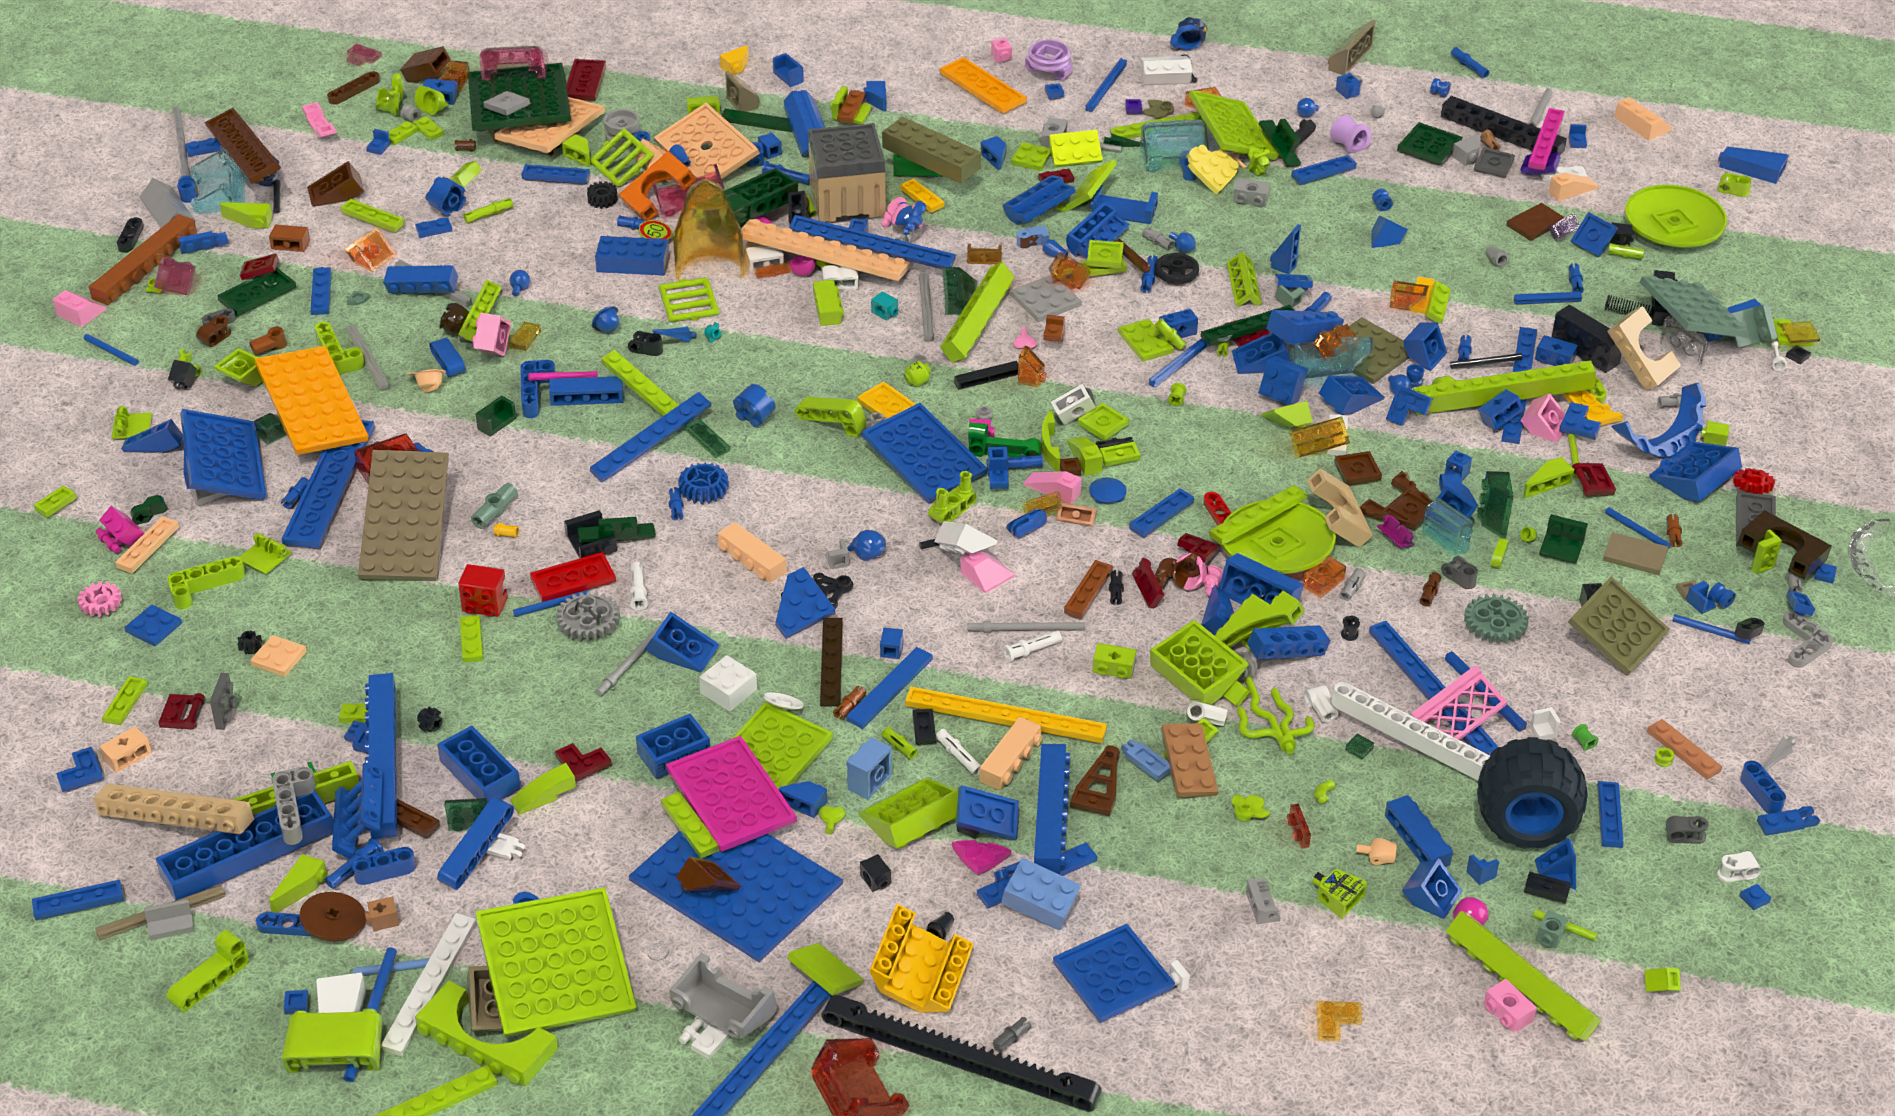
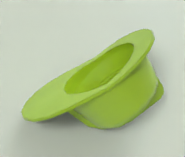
(429, 100)

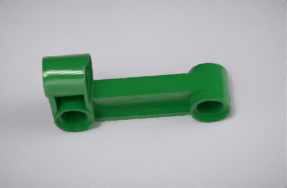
(980, 442)

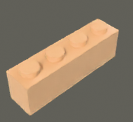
(752, 552)
(1010, 753)

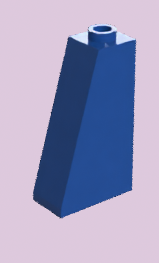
(1754, 163)

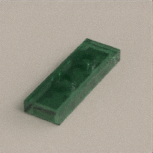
(707, 438)

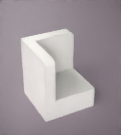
(1545, 724)

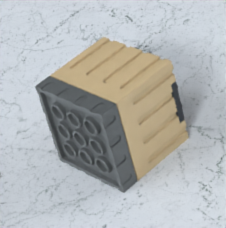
(847, 172)

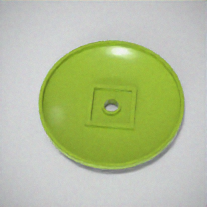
(1675, 215)
(1287, 541)

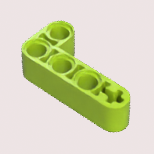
(344, 360)
(835, 410)
(203, 577)
(209, 975)

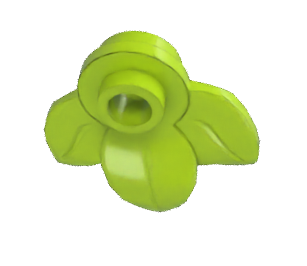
(1249, 807)

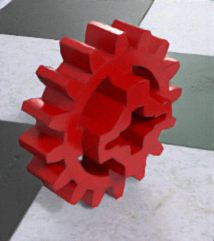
(1753, 481)

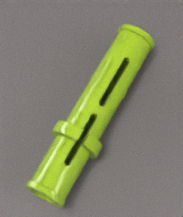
(494, 208)

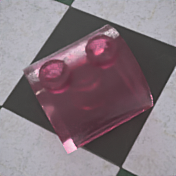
(174, 276)

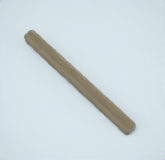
(139, 919)

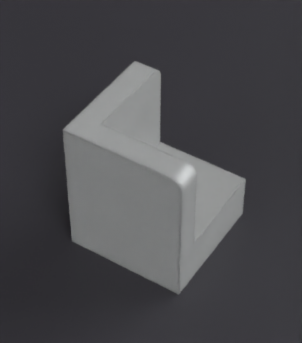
(838, 558)

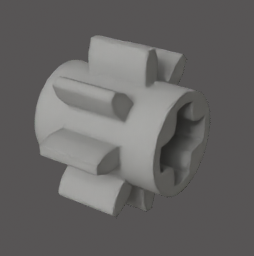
(874, 419)

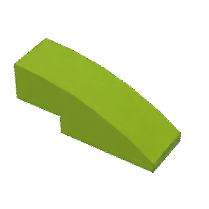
(544, 789)

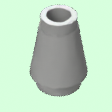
(1497, 255)

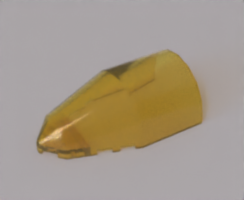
(707, 227)

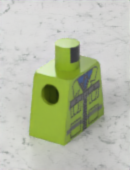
(1339, 891)

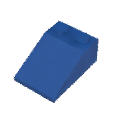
(1254, 355)
(1349, 393)
(681, 644)

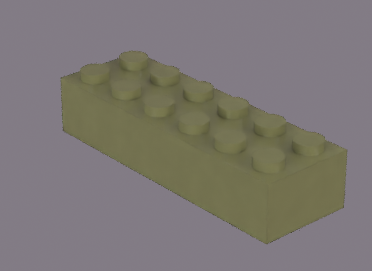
(931, 150)

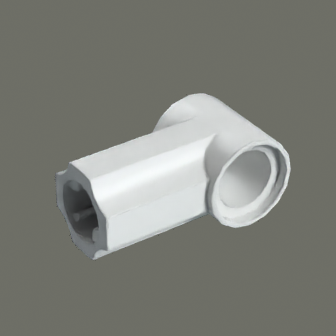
(1320, 700)
(1211, 713)

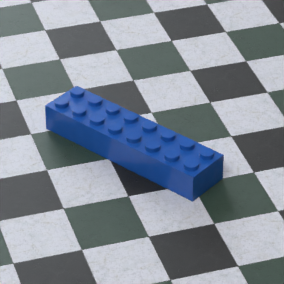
(230, 854)

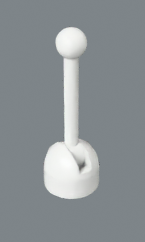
(1778, 363)

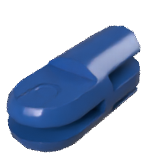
(1027, 523)

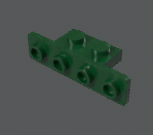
(1283, 140)
(623, 529)

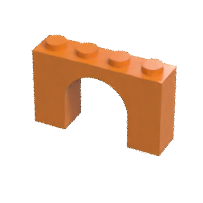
(665, 168)

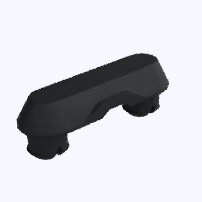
(1306, 130)

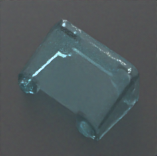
(1170, 141)
(218, 182)
(1347, 357)

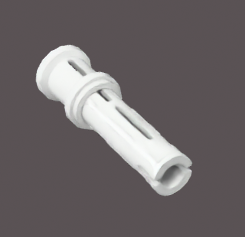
(638, 591)
(1024, 647)

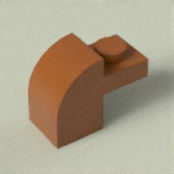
(1054, 328)

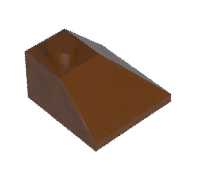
(705, 876)

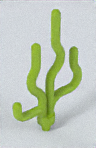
(1283, 735)

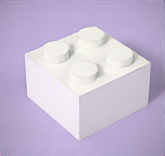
(728, 683)

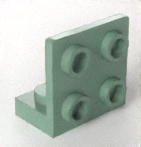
(1758, 322)

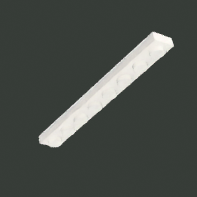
(428, 983)

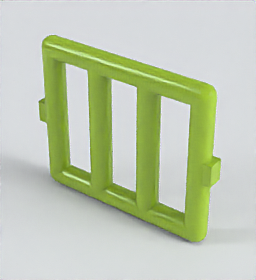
(608, 145)
(682, 283)

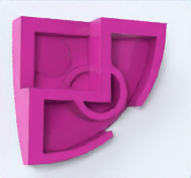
(980, 856)

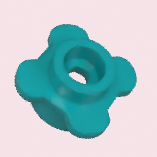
(712, 332)

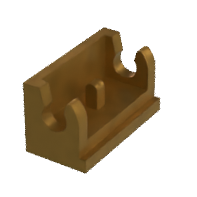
(984, 255)

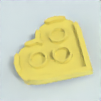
(1212, 168)

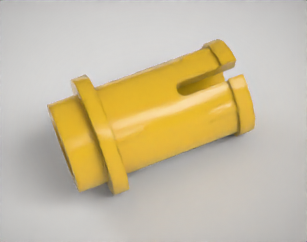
(506, 530)

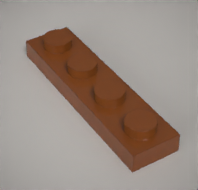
(1088, 589)

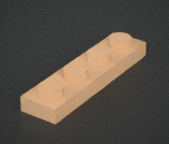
(147, 545)

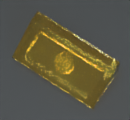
(1046, 503)

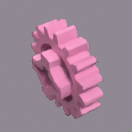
(99, 599)

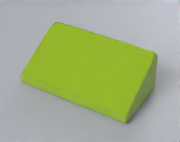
(466, 173)

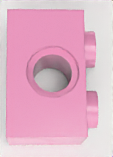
(1509, 1006)

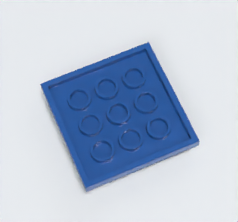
(1113, 972)

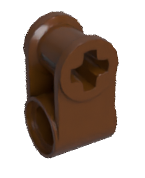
(214, 332)

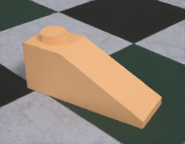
(1570, 185)

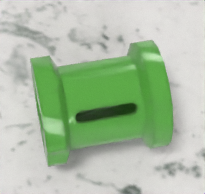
(1585, 737)

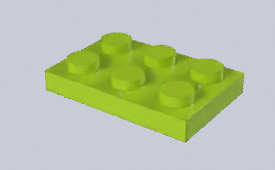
(1145, 340)

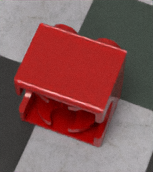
(482, 590)

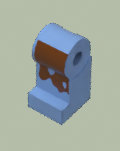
(1032, 237)

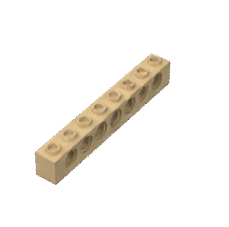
(173, 808)

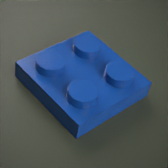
(1594, 234)
(1292, 280)
(153, 625)

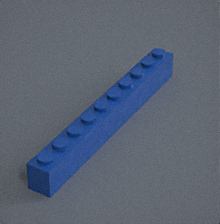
(382, 746)

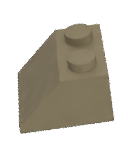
(740, 93)

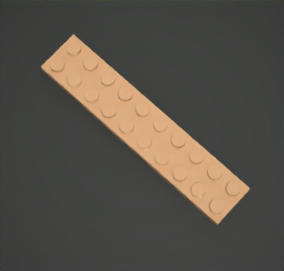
(825, 250)

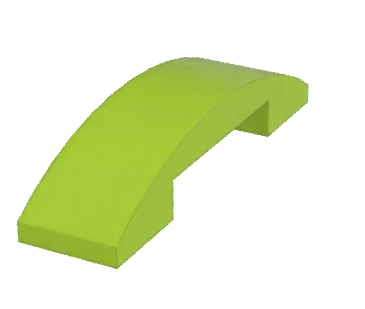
(1050, 453)

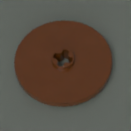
(332, 916)

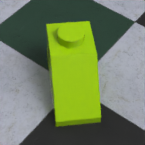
(577, 149)

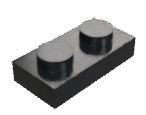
(924, 726)
(1547, 887)

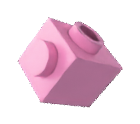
(1001, 50)

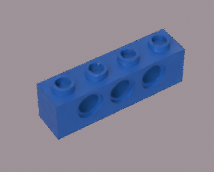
(1288, 642)

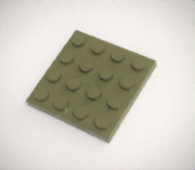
(1386, 354)
(1619, 625)

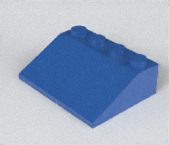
(1699, 470)

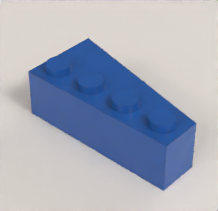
(1301, 326)

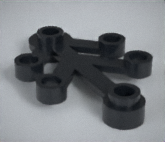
(840, 585)

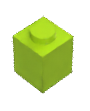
(1715, 433)

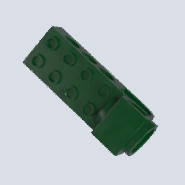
(760, 195)

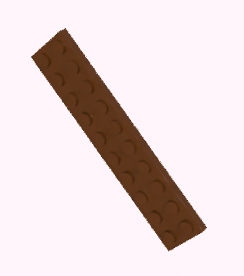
(242, 146)

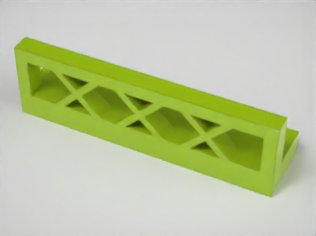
(1247, 276)

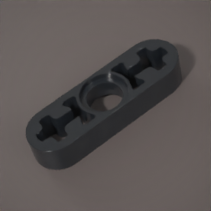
(128, 229)

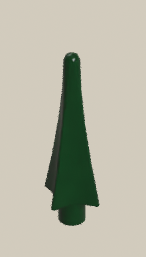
(1121, 141)

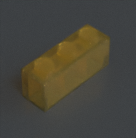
(1319, 437)

